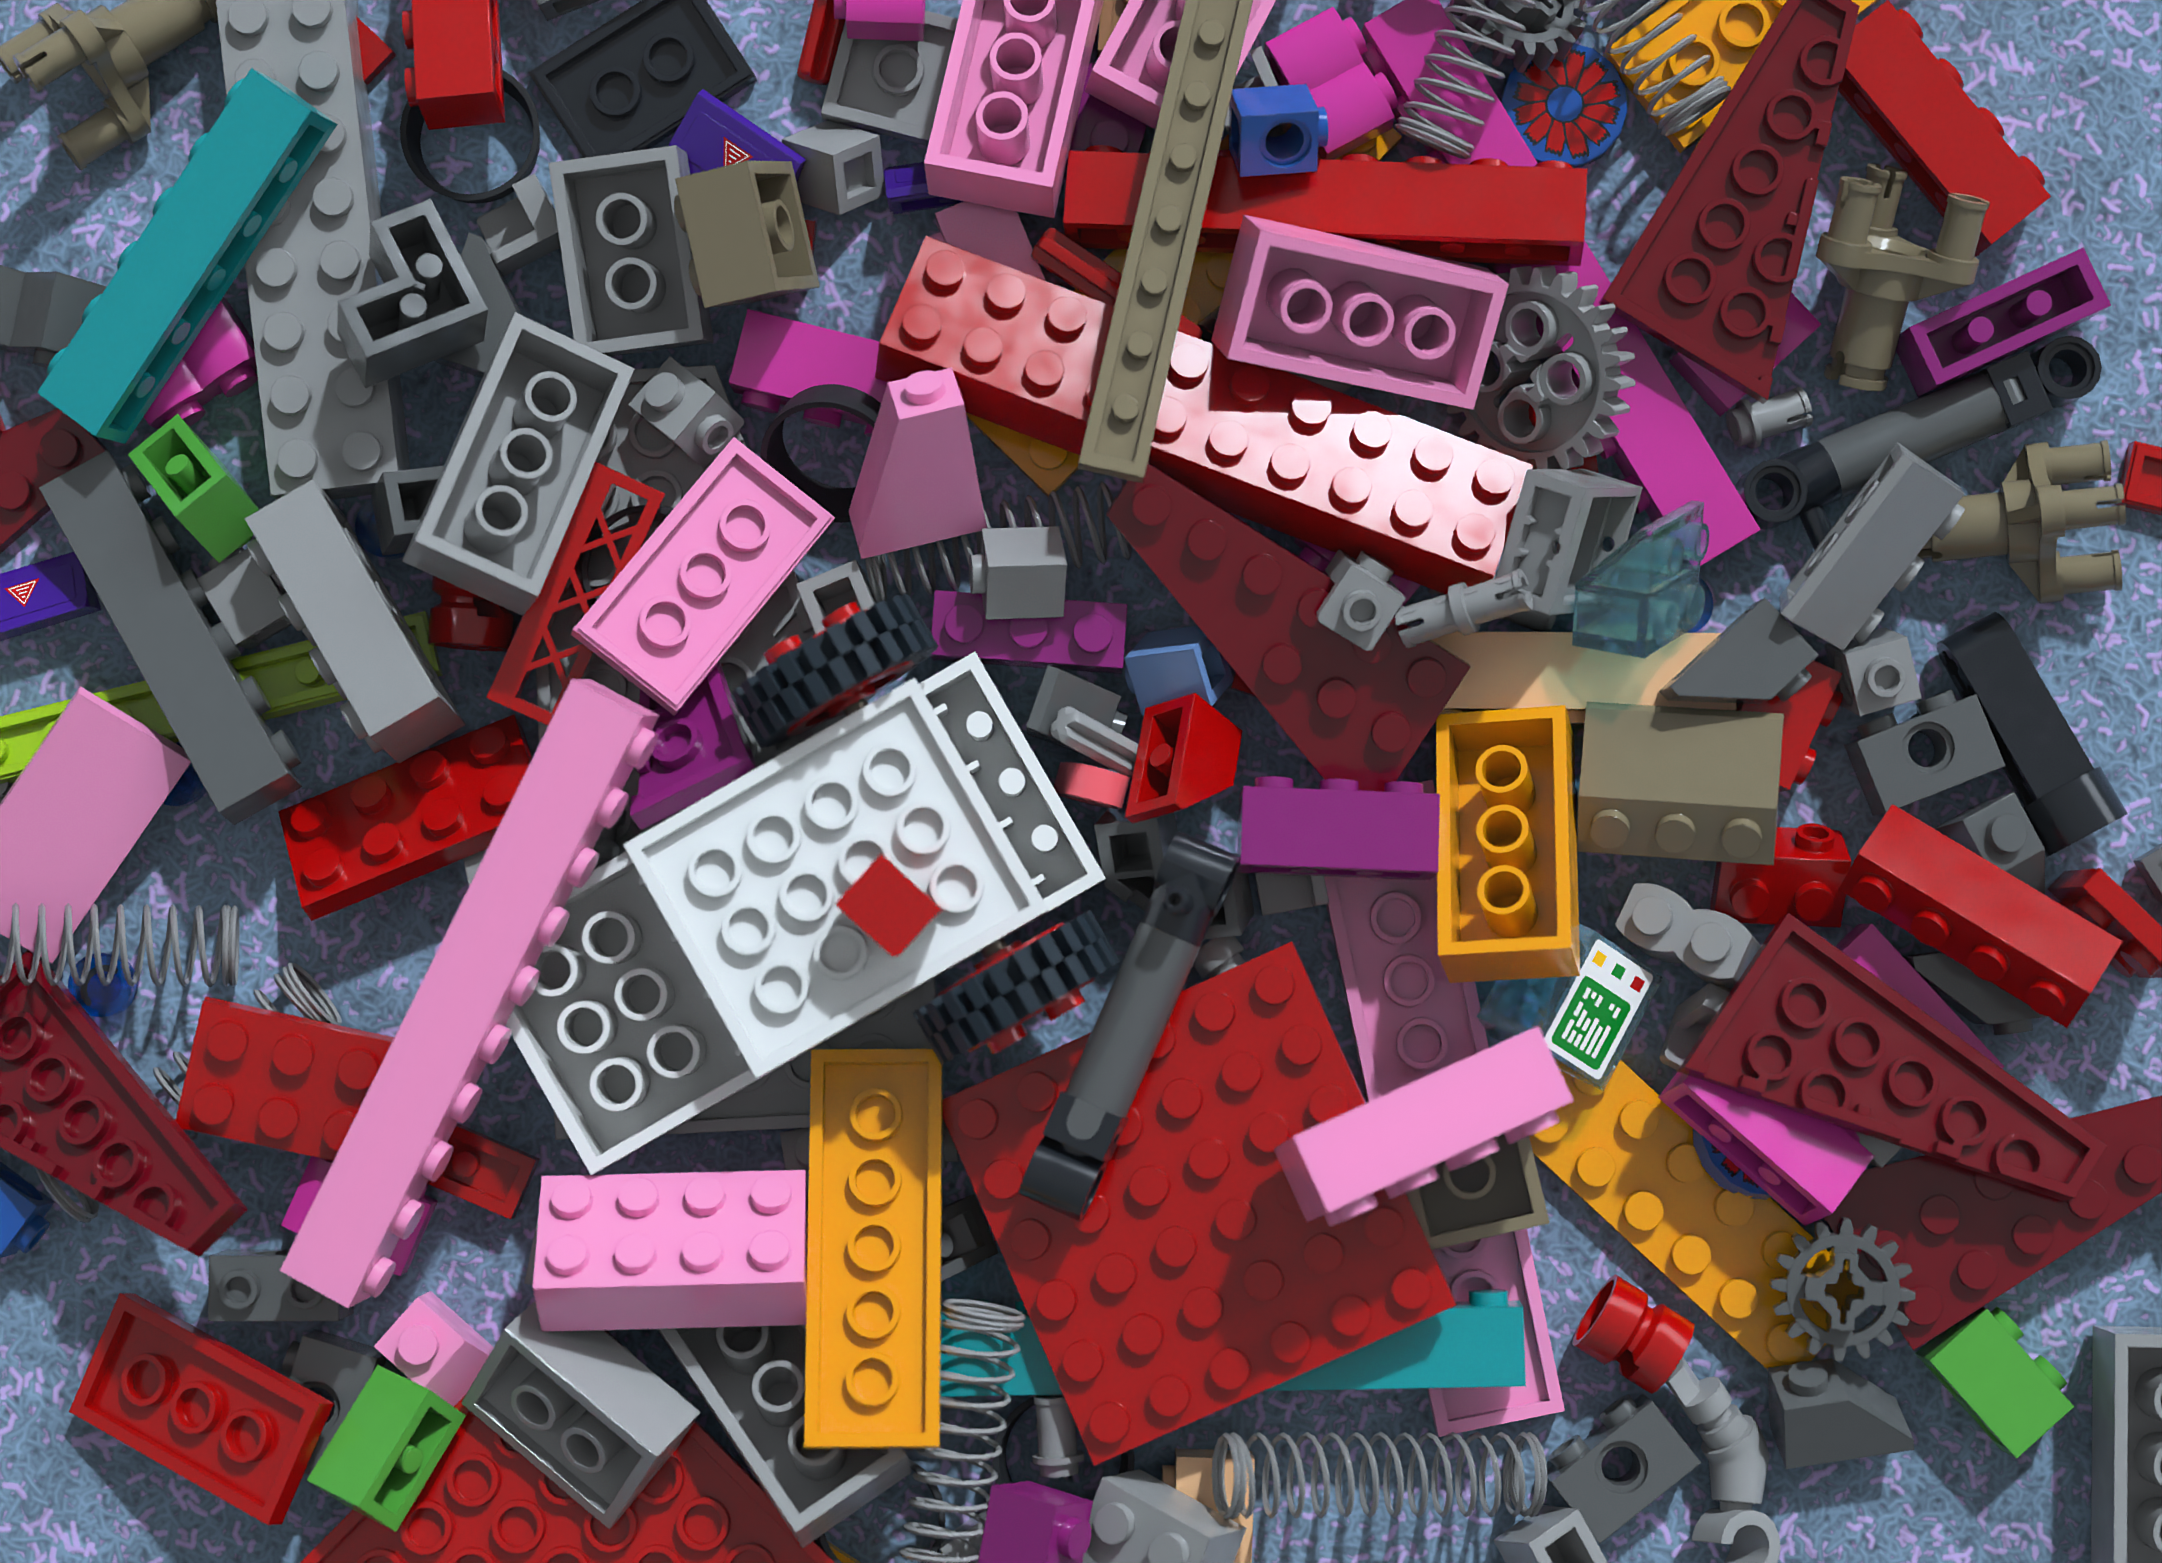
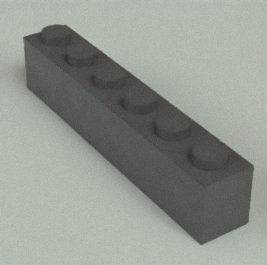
(172, 638)

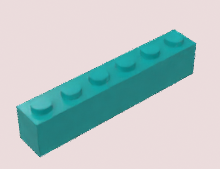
(186, 257)

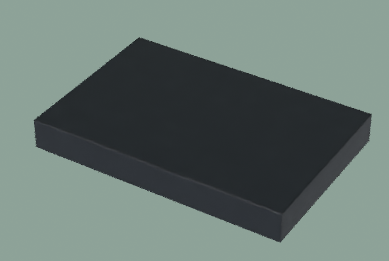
(640, 75)

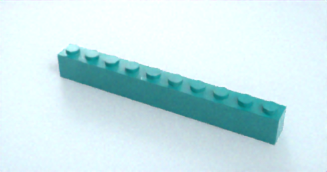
(1459, 1348)

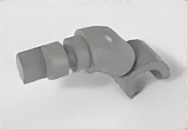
(1737, 1469)

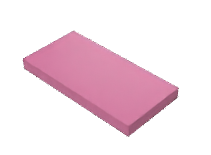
(703, 576)
(79, 813)

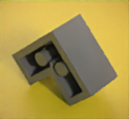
(421, 308)

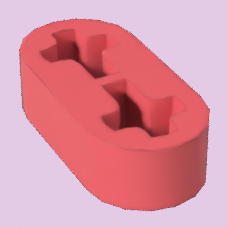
(1091, 785)

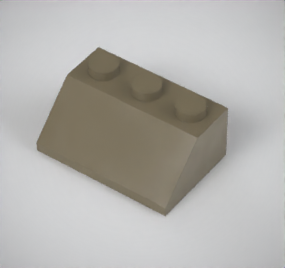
(1680, 783)

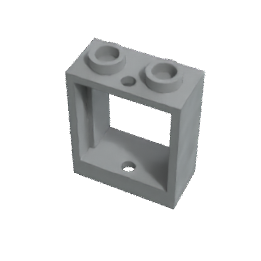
(1579, 513)

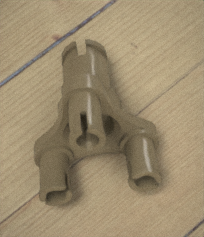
(115, 55)
(1888, 271)
(2031, 516)

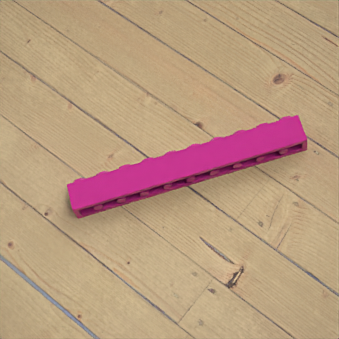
(1658, 437)

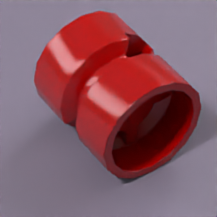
(468, 621)
(1639, 1337)

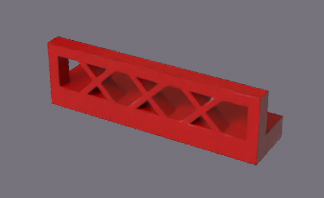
(538, 619)

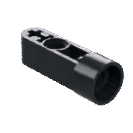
(2040, 752)

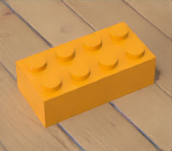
(1507, 845)

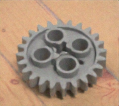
(1566, 417)

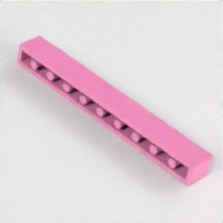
(471, 992)

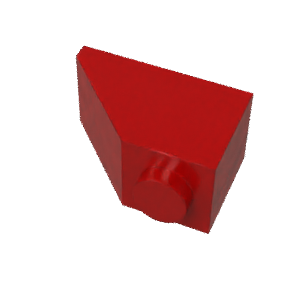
(1181, 757)

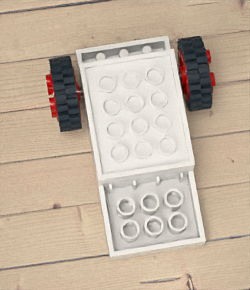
(721, 930)

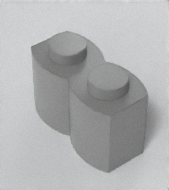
(1673, 932)

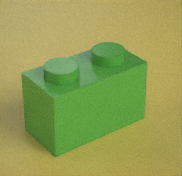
(196, 487)
(1997, 1380)
(386, 1447)

